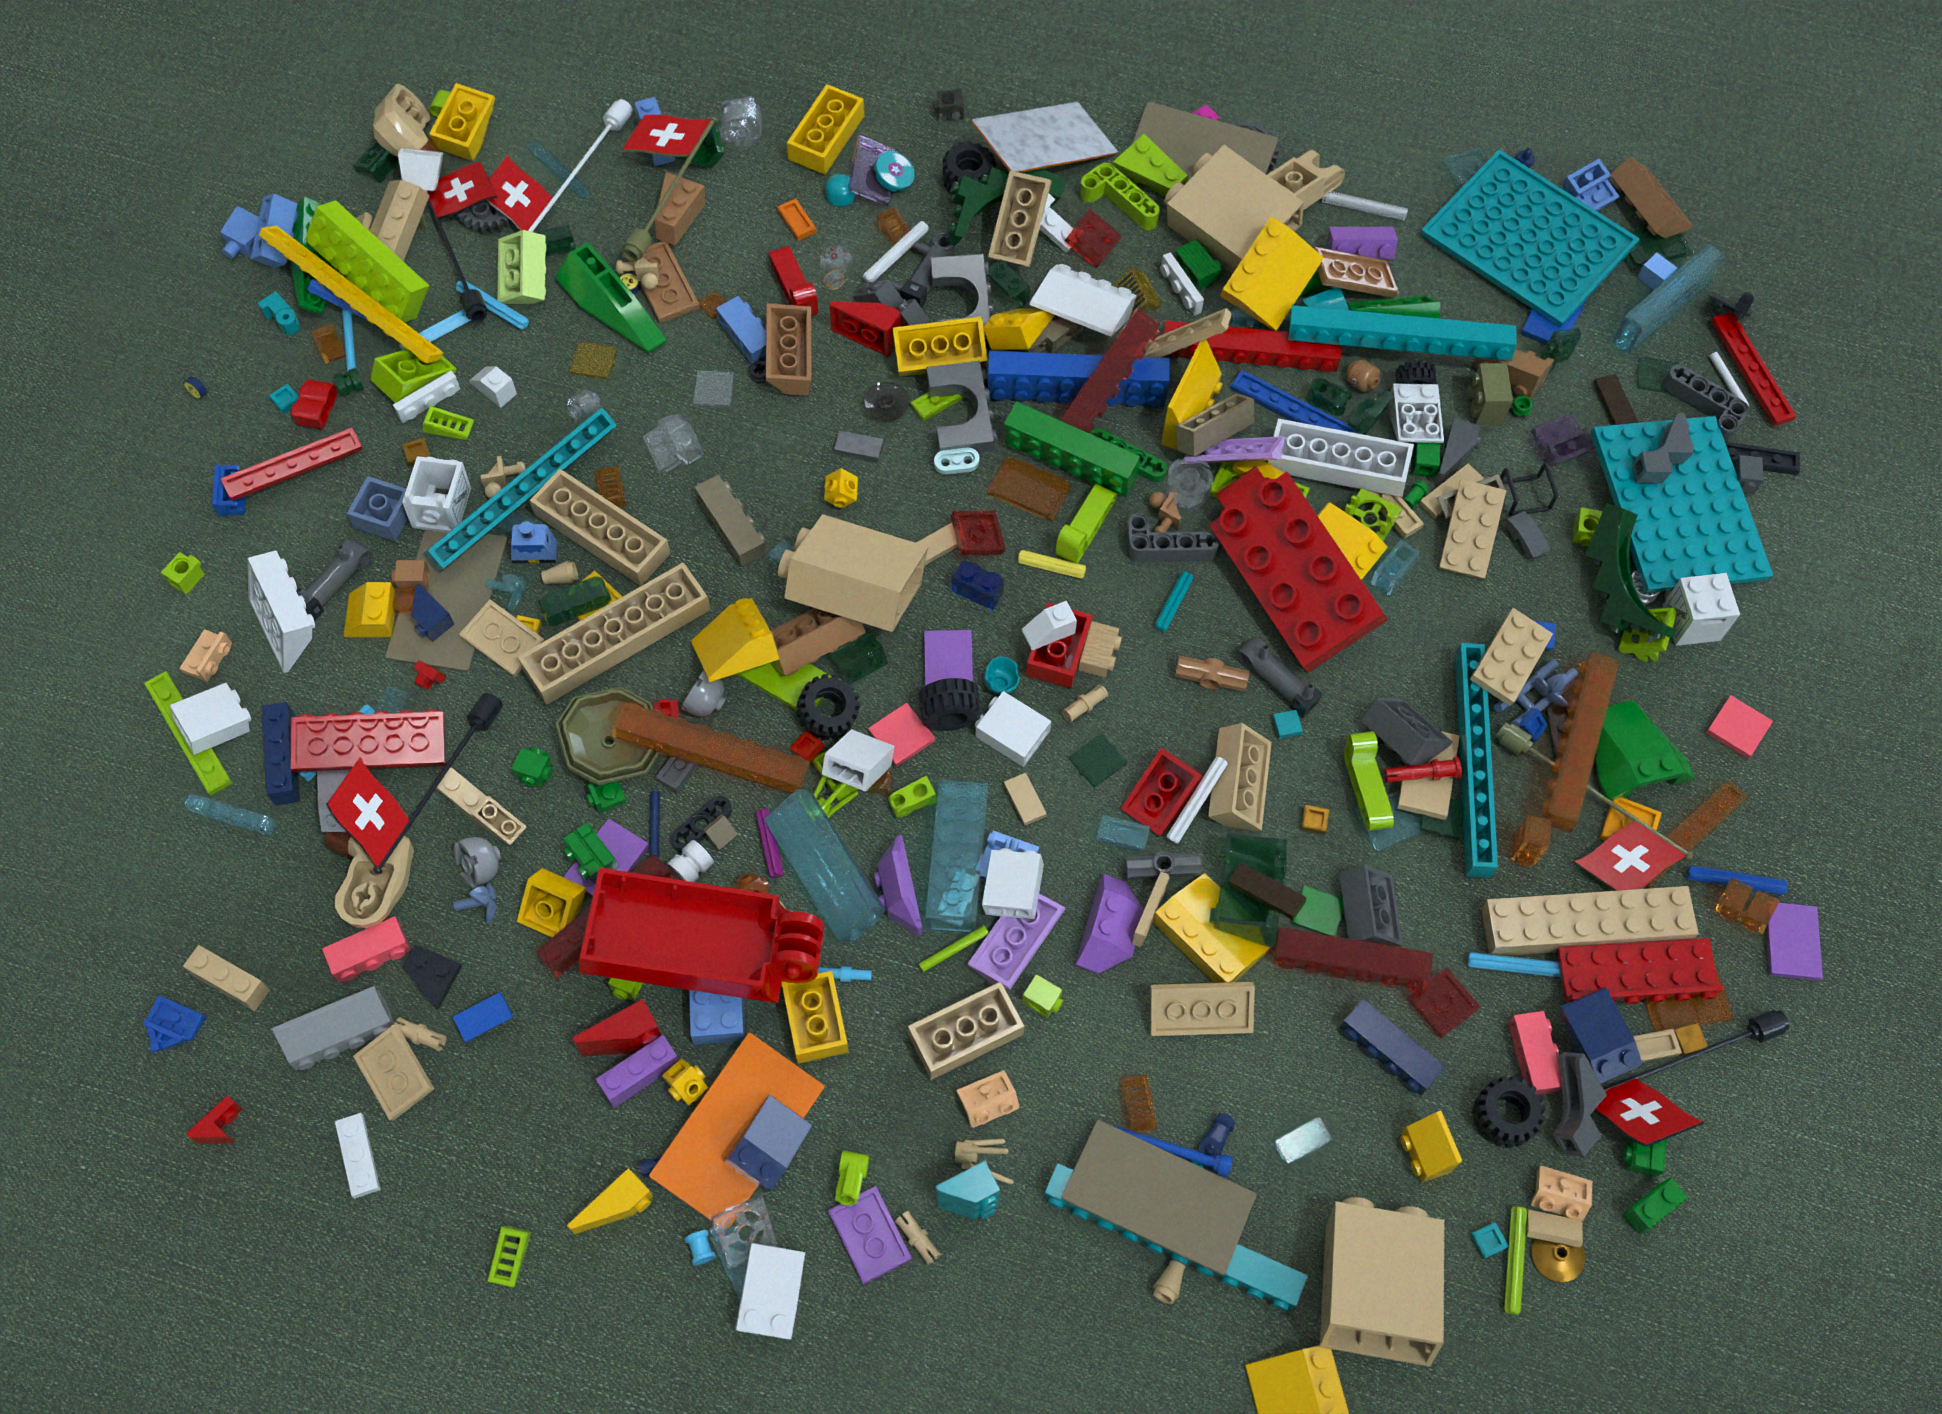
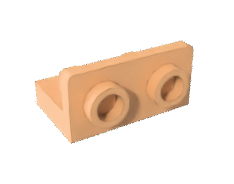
(206, 655)
(988, 1098)
(1562, 1193)

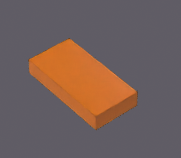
(796, 219)

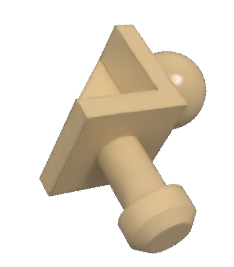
(645, 271)
(497, 476)

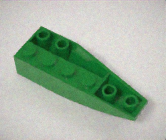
(301, 279)
(607, 298)

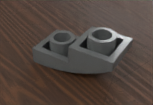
(1531, 538)

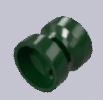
(348, 381)

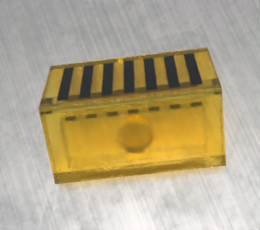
(1139, 285)

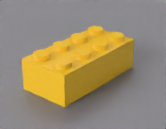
(825, 129)

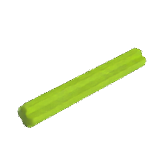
(1515, 1260)

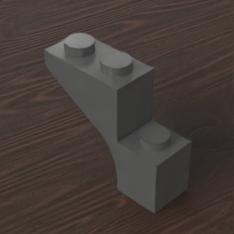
(885, 293)
(1673, 448)
(1581, 1096)

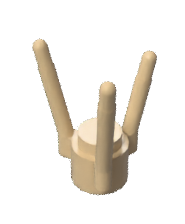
(968, 1152)

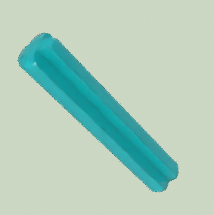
(1173, 601)

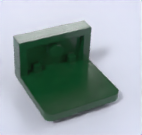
(709, 151)

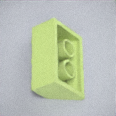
(521, 268)

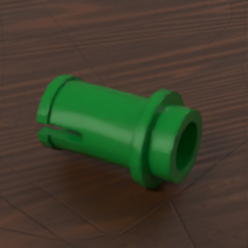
(1418, 490)

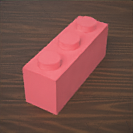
(366, 950)
(1536, 1051)

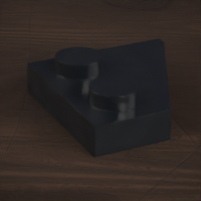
(431, 973)

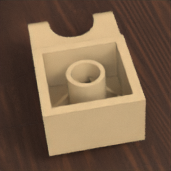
(1306, 179)

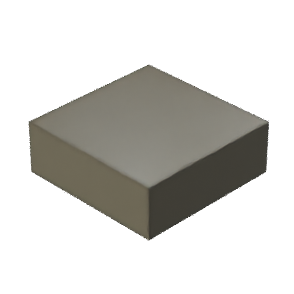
(720, 832)

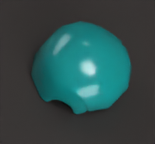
(837, 190)
(1001, 675)

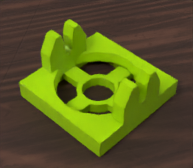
(1364, 496)
(1643, 649)

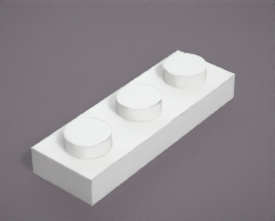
(1181, 284)
(426, 396)
(357, 1155)

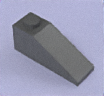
(1458, 448)

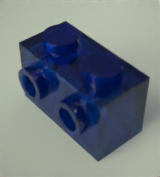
(978, 584)

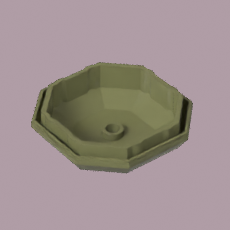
(583, 735)

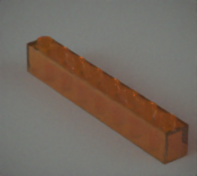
(1580, 742)
(709, 748)

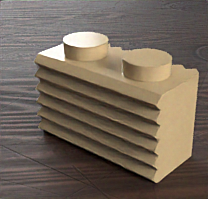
(1099, 649)

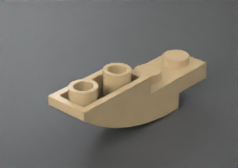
(480, 808)

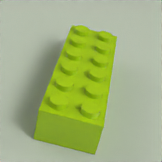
(366, 261)

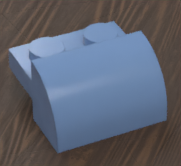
(1591, 186)

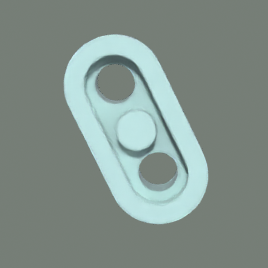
(956, 460)

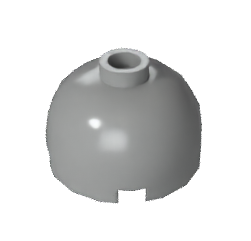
(704, 697)
(477, 859)

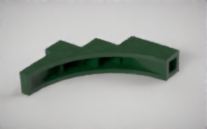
(975, 196)
(1614, 580)

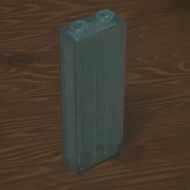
(1668, 298)
(825, 865)

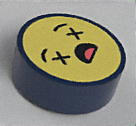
(631, 282)
(195, 387)

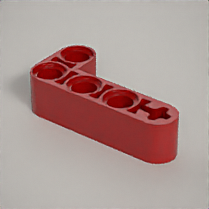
(791, 279)

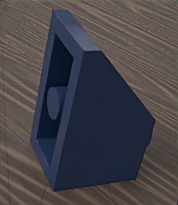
(429, 615)

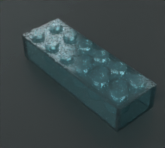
(957, 856)

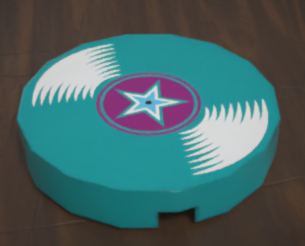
(894, 171)

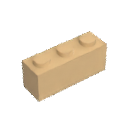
(226, 978)

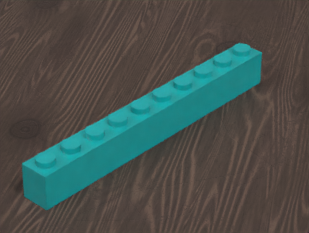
(1402, 333)
(519, 490)
(1476, 765)
(1246, 1269)

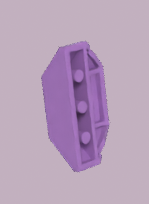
(898, 888)
(1109, 926)

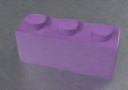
(1364, 241)
(637, 1071)

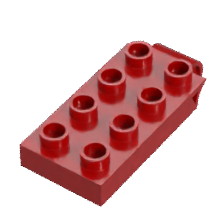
(1294, 567)
(697, 937)

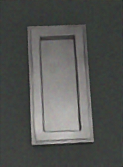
(858, 446)

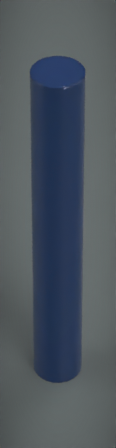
(654, 823)

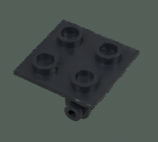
(1740, 308)

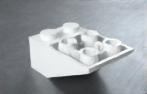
(1416, 413)

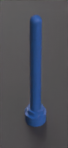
(1219, 1163)

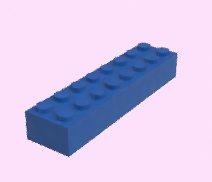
(1061, 376)

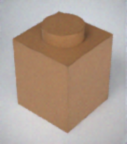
(410, 574)

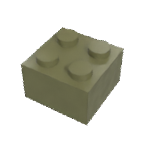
(1490, 394)

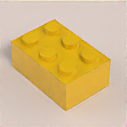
(815, 1018)

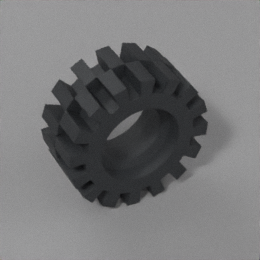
(1416, 373)

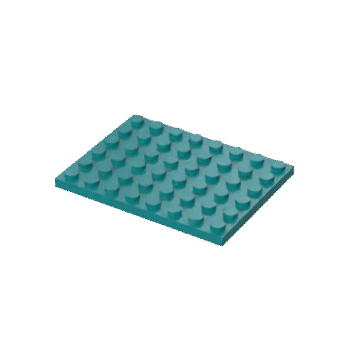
(1529, 237)
(1694, 518)

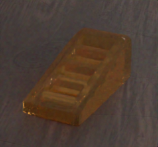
(889, 219)
(619, 499)
(1143, 1119)

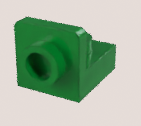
(606, 796)

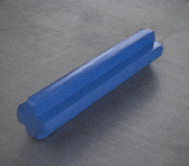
(325, 293)

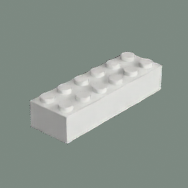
(1343, 457)

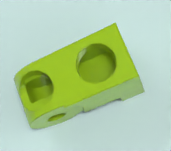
(912, 797)

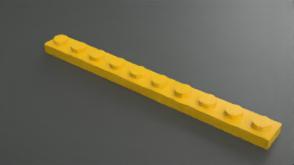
(351, 294)

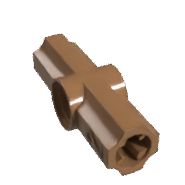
(1212, 673)

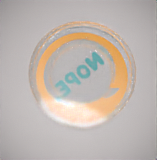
(834, 279)

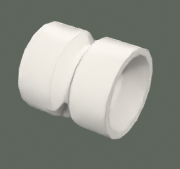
(691, 862)

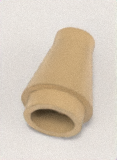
(561, 574)
(1169, 1283)

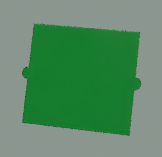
(1320, 912)

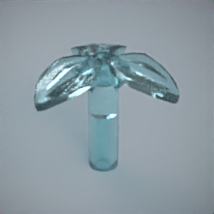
(511, 584)

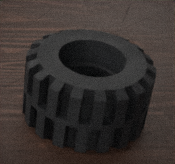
(966, 157)
(834, 689)
(949, 704)
(1522, 1097)

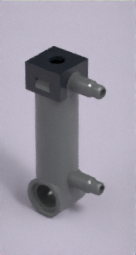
(921, 282)
(350, 558)
(1256, 656)

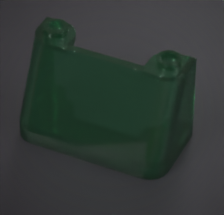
(1238, 912)

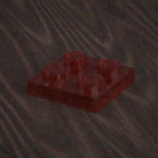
(1093, 238)
(978, 532)
(1444, 1003)

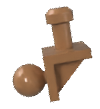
(1167, 513)

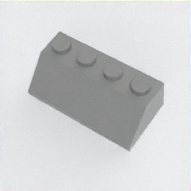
(334, 1028)

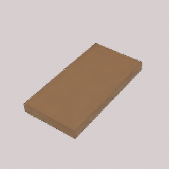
(1356, 273)
(673, 293)

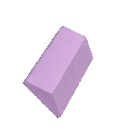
(1244, 450)
(1014, 943)

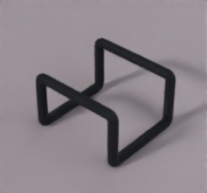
(1509, 480)

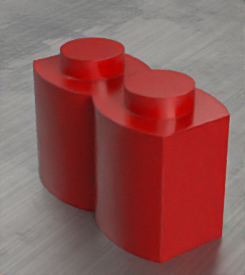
(314, 404)

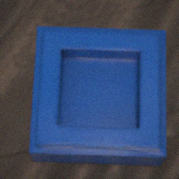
(1533, 724)

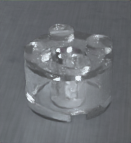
(741, 121)
(1190, 482)

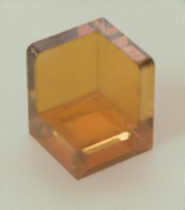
(328, 343)

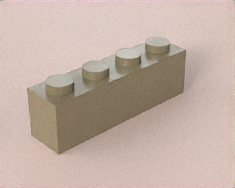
(1215, 424)
(730, 520)

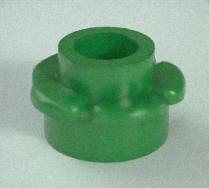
(1524, 402)

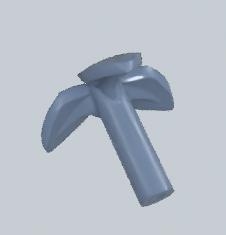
(1555, 685)
(479, 897)

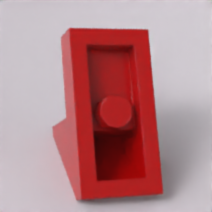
(210, 1129)

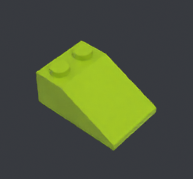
(404, 373)

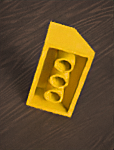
(939, 344)

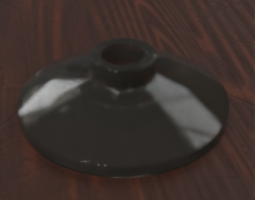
(886, 394)

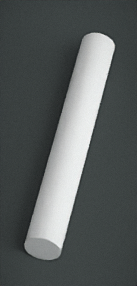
(1726, 376)

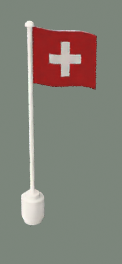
(523, 197)

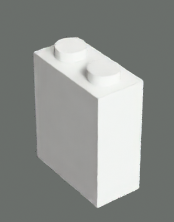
(210, 718)
(1012, 728)
(858, 760)
(1013, 884)

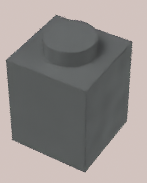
(1749, 472)

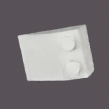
(770, 1291)

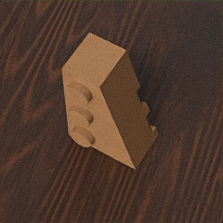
(679, 209)
(1525, 371)

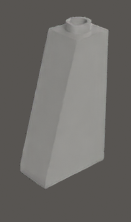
(327, 784)

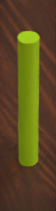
(953, 948)

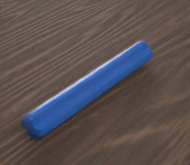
(1723, 877)

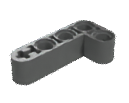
(1707, 398)
(1206, 543)

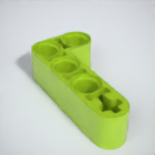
(1109, 181)
(1077, 537)
(1367, 781)

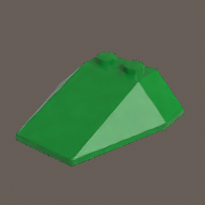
(1635, 753)

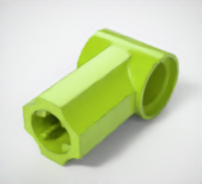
(852, 1172)

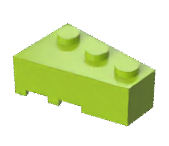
(1150, 166)

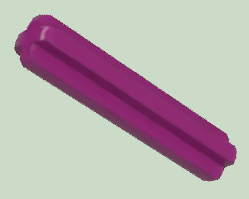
(769, 845)

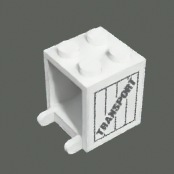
(435, 510)
(1703, 608)

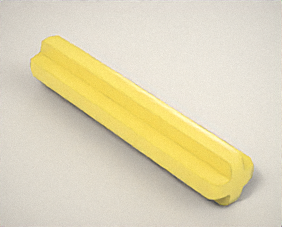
(1052, 564)

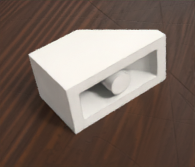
(494, 385)
(1050, 626)

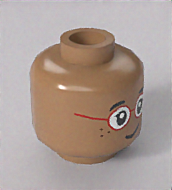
(1363, 375)

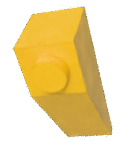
(615, 1203)

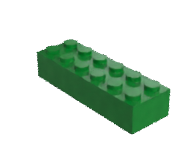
(1071, 449)

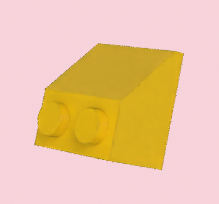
(370, 611)
(550, 902)
(1430, 1147)

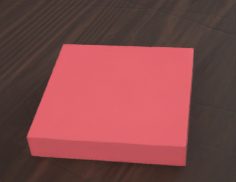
(1739, 727)
(903, 731)

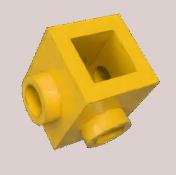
(841, 488)
(685, 1082)

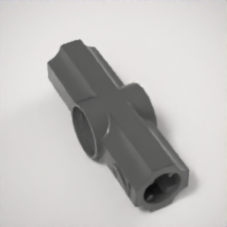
(1179, 865)

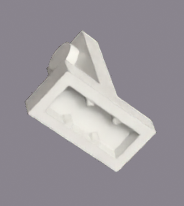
(1054, 226)

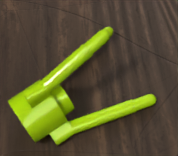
(826, 804)

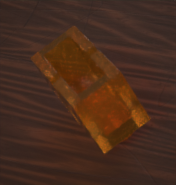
(1531, 840)
(1758, 913)

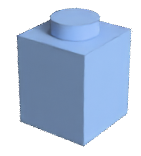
(1656, 271)

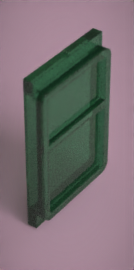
(1649, 244)

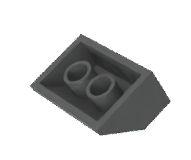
(1405, 730)
(1370, 906)

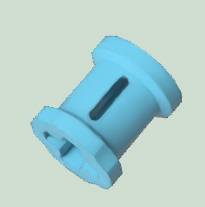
(700, 1247)

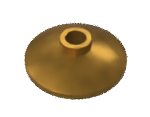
(1554, 1267)

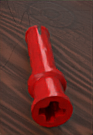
(1434, 770)

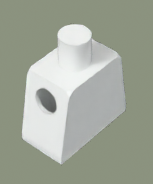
(420, 167)

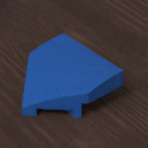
(171, 1024)

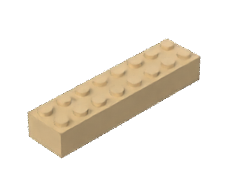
(614, 633)
(1586, 919)

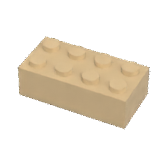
(965, 1030)

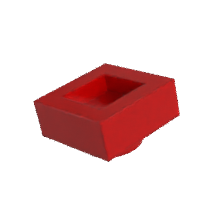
(807, 746)

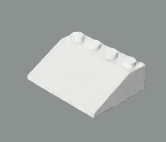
(1084, 300)
(279, 608)

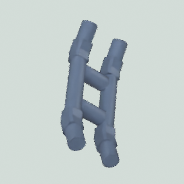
(1531, 683)

